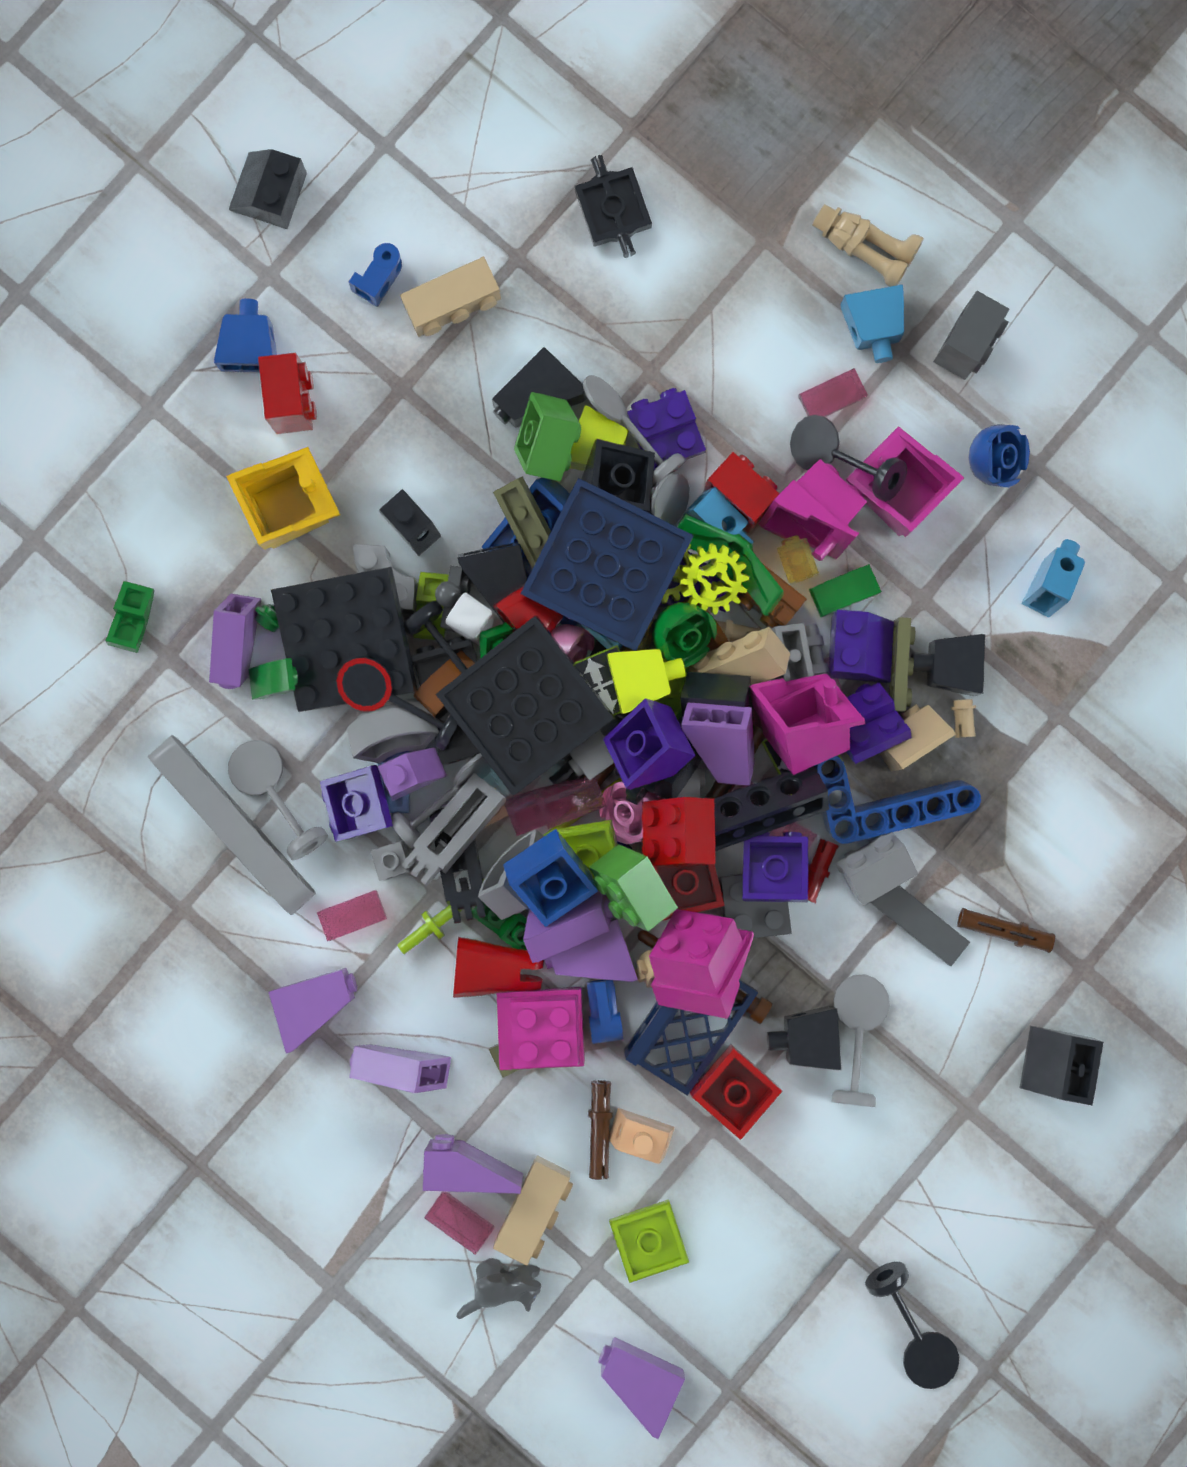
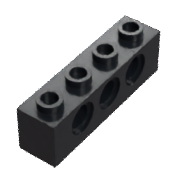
(778, 809)

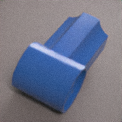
(604, 1018)

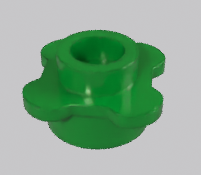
(267, 617)

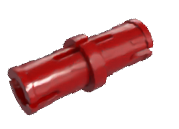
(819, 868)

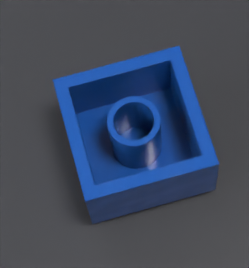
(550, 878)

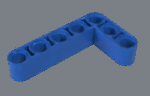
(887, 807)

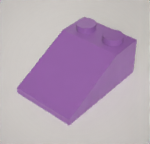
(463, 1168)

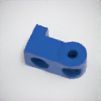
(378, 275)

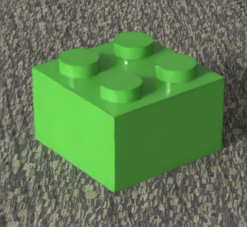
(547, 437)
(632, 887)

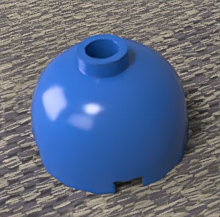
(999, 455)

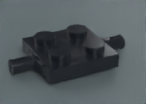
(613, 206)

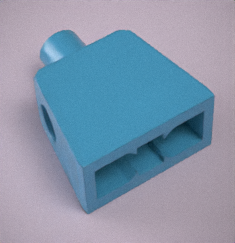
(875, 319)
(714, 508)
(1055, 579)

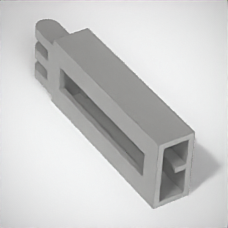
(462, 821)

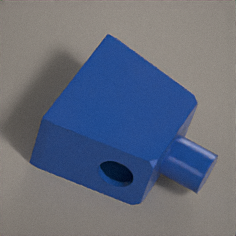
(244, 339)

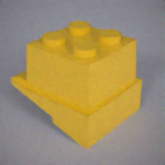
(283, 498)

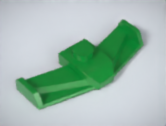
(761, 584)

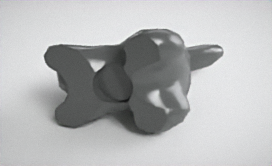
(498, 1286)

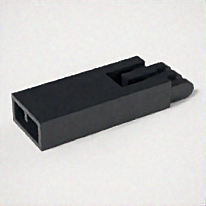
(466, 897)

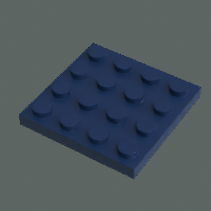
(606, 564)

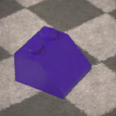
(860, 646)
(648, 745)

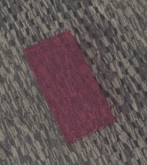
(833, 394)
(352, 915)
(459, 1222)

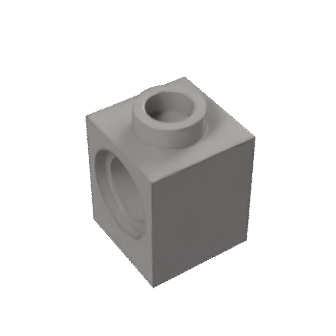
(389, 860)

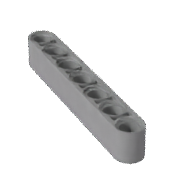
(232, 825)

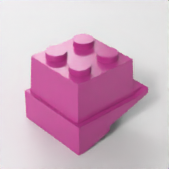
(925, 485)
(816, 509)
(805, 719)
(699, 963)
(540, 1028)

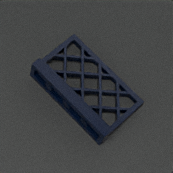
(654, 1026)

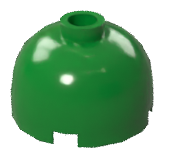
(683, 633)

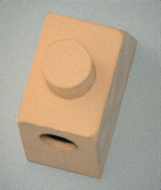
(640, 1136)

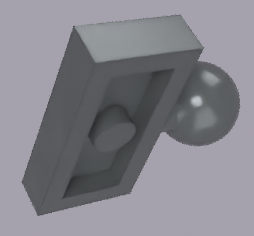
(449, 592)

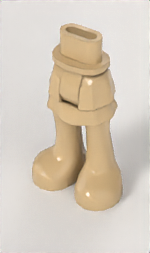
(848, 233)

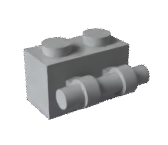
(805, 651)
(877, 867)

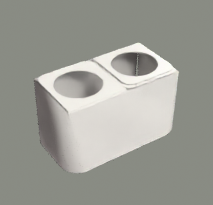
(470, 618)

